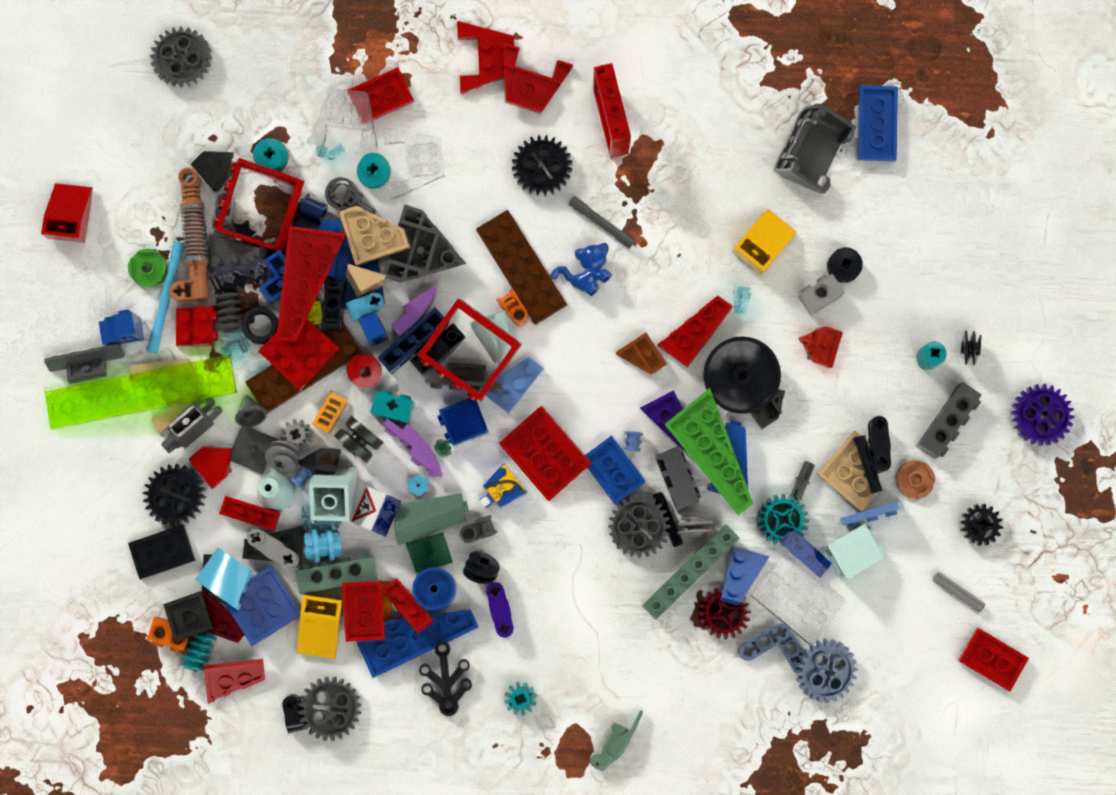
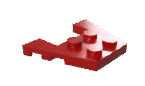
(489, 55)
(529, 88)

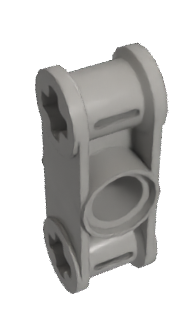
(273, 548)

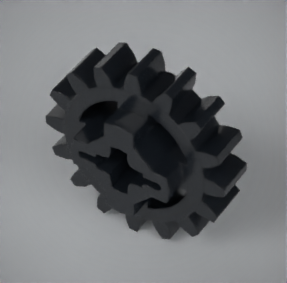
(982, 516)

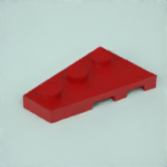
(229, 677)

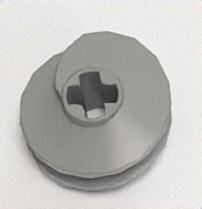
(282, 457)
(694, 526)

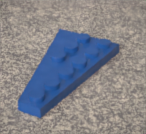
(405, 644)

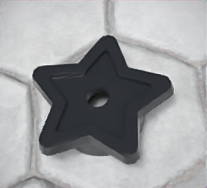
(246, 227)

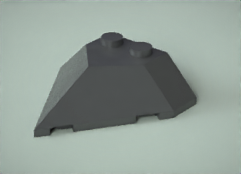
(428, 252)

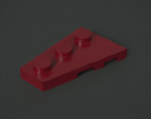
(222, 620)

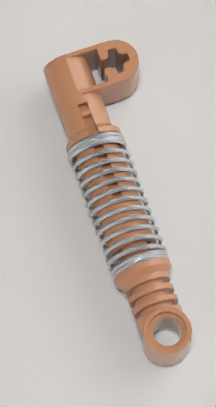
(195, 242)

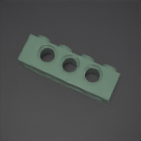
(305, 575)

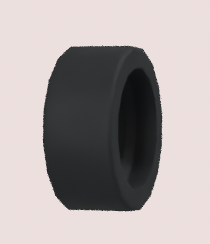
(248, 317)

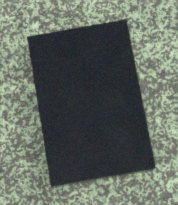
(161, 552)

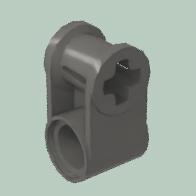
(479, 529)

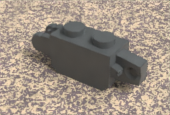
(191, 425)

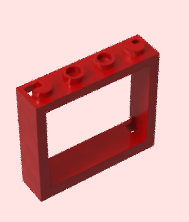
(611, 110)
(288, 215)
(488, 324)

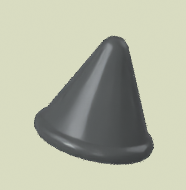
(250, 413)

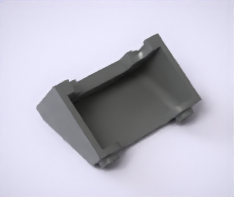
(813, 147)

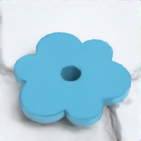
(418, 491)

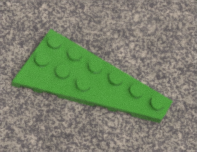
(707, 442)

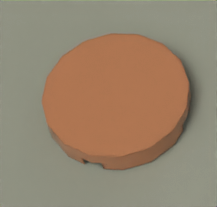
(915, 479)

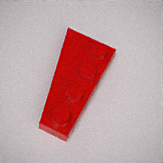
(692, 336)

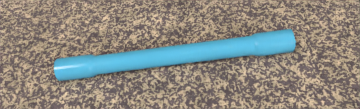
(155, 336)

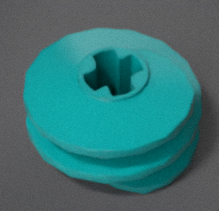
(264, 148)
(380, 177)

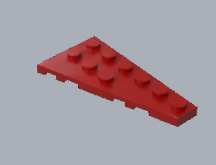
(305, 269)

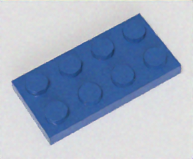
(877, 123)

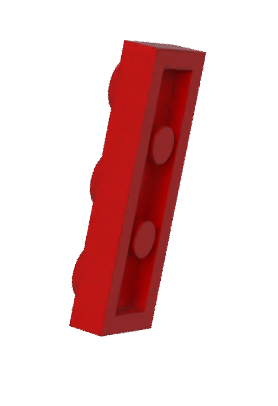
(250, 513)
(407, 606)

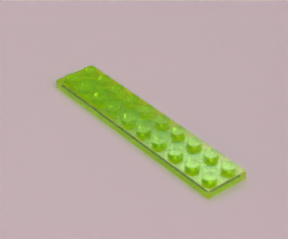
(140, 392)

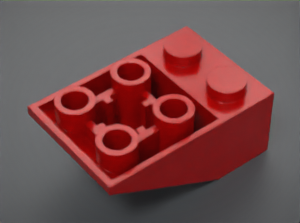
(67, 213)

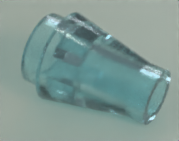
(741, 299)

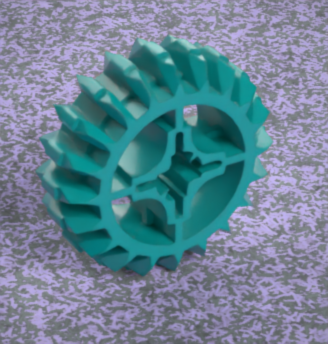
(769, 510)

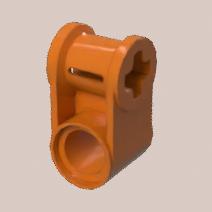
(513, 305)

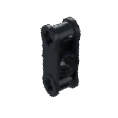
(333, 318)
(879, 443)

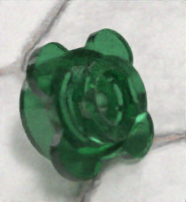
(442, 448)

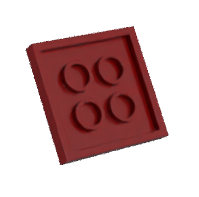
(302, 359)

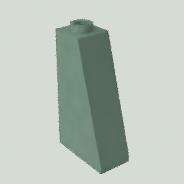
(427, 516)

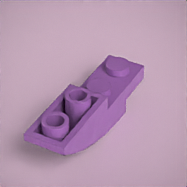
(420, 452)

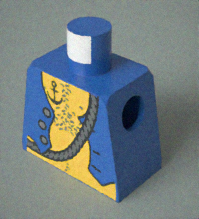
(502, 488)

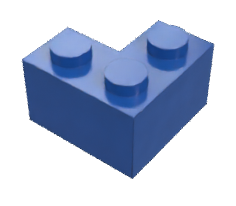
(272, 289)
(121, 328)

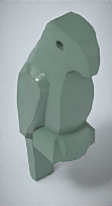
(614, 745)

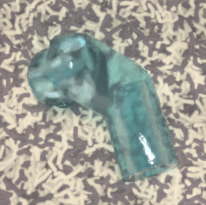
(329, 154)

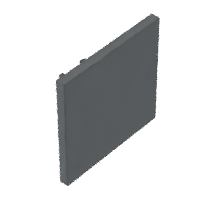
(250, 449)

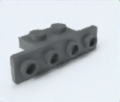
(85, 364)
(470, 373)

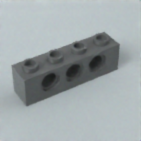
(928, 441)

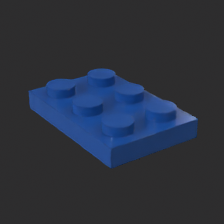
(614, 470)

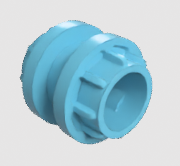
(322, 544)

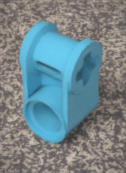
(362, 305)

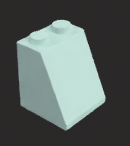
(333, 494)
(854, 552)

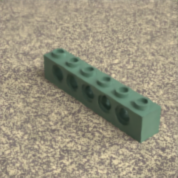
(690, 571)

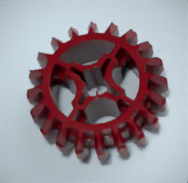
(708, 618)

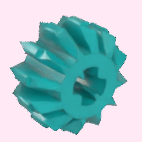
(516, 693)

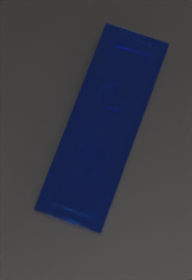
(805, 552)

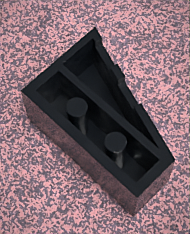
(677, 478)

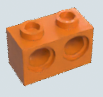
(168, 639)

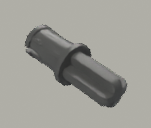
(802, 480)

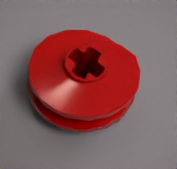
(362, 361)

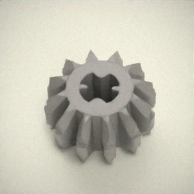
(294, 428)

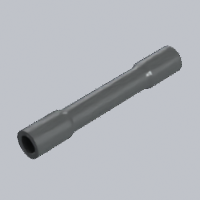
(619, 235)

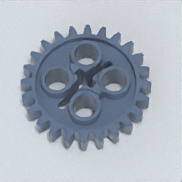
(842, 673)

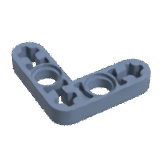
(781, 641)

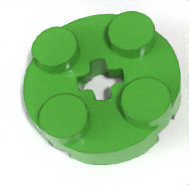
(140, 260)

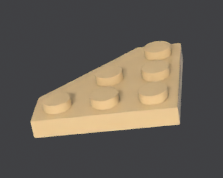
(371, 235)
(846, 473)

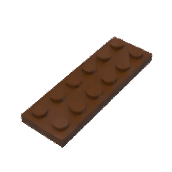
(521, 267)
(274, 389)

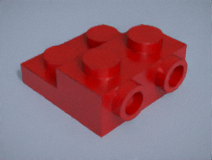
(196, 326)

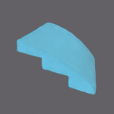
(225, 577)

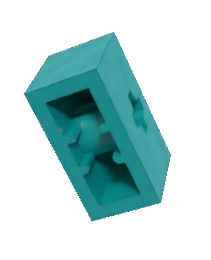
(400, 414)

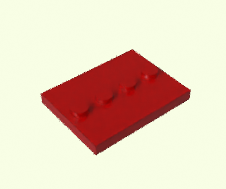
(545, 453)

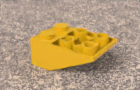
(764, 241)
(319, 626)

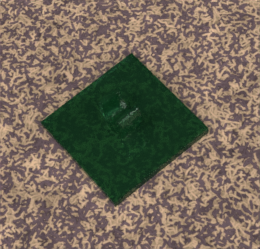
(429, 552)

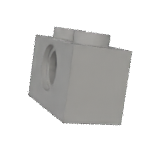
(814, 303)

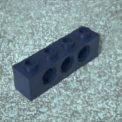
(410, 342)

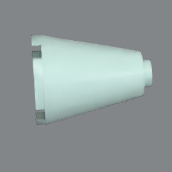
(493, 345)
(281, 493)

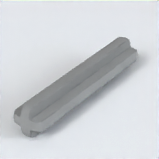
(959, 592)

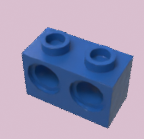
(373, 329)

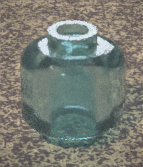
(237, 347)

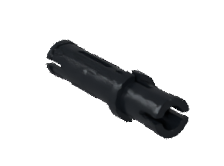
(870, 471)

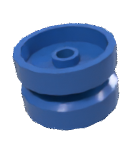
(424, 582)

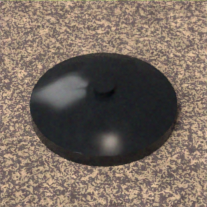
(742, 374)

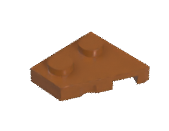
(643, 354)

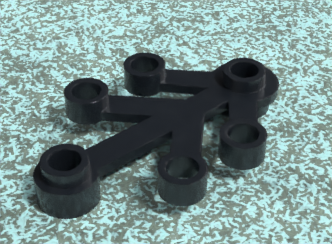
(445, 682)

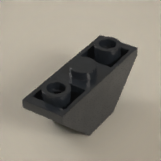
(442, 348)

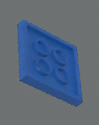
(264, 607)

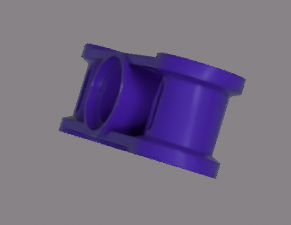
(499, 609)

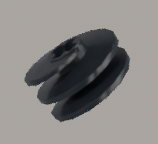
(848, 256)
(970, 347)
(481, 568)

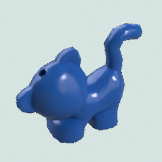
(592, 260)

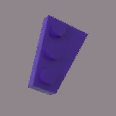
(663, 410)

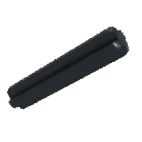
(674, 537)

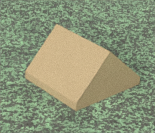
(364, 280)

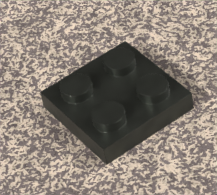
(188, 616)

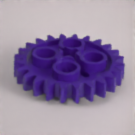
(1029, 426)

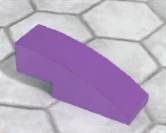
(415, 311)

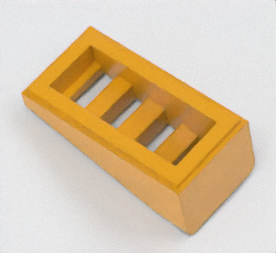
(332, 422)

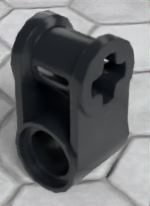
(291, 717)

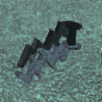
(220, 271)

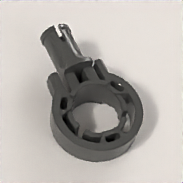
(331, 188)

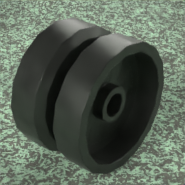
(358, 439)

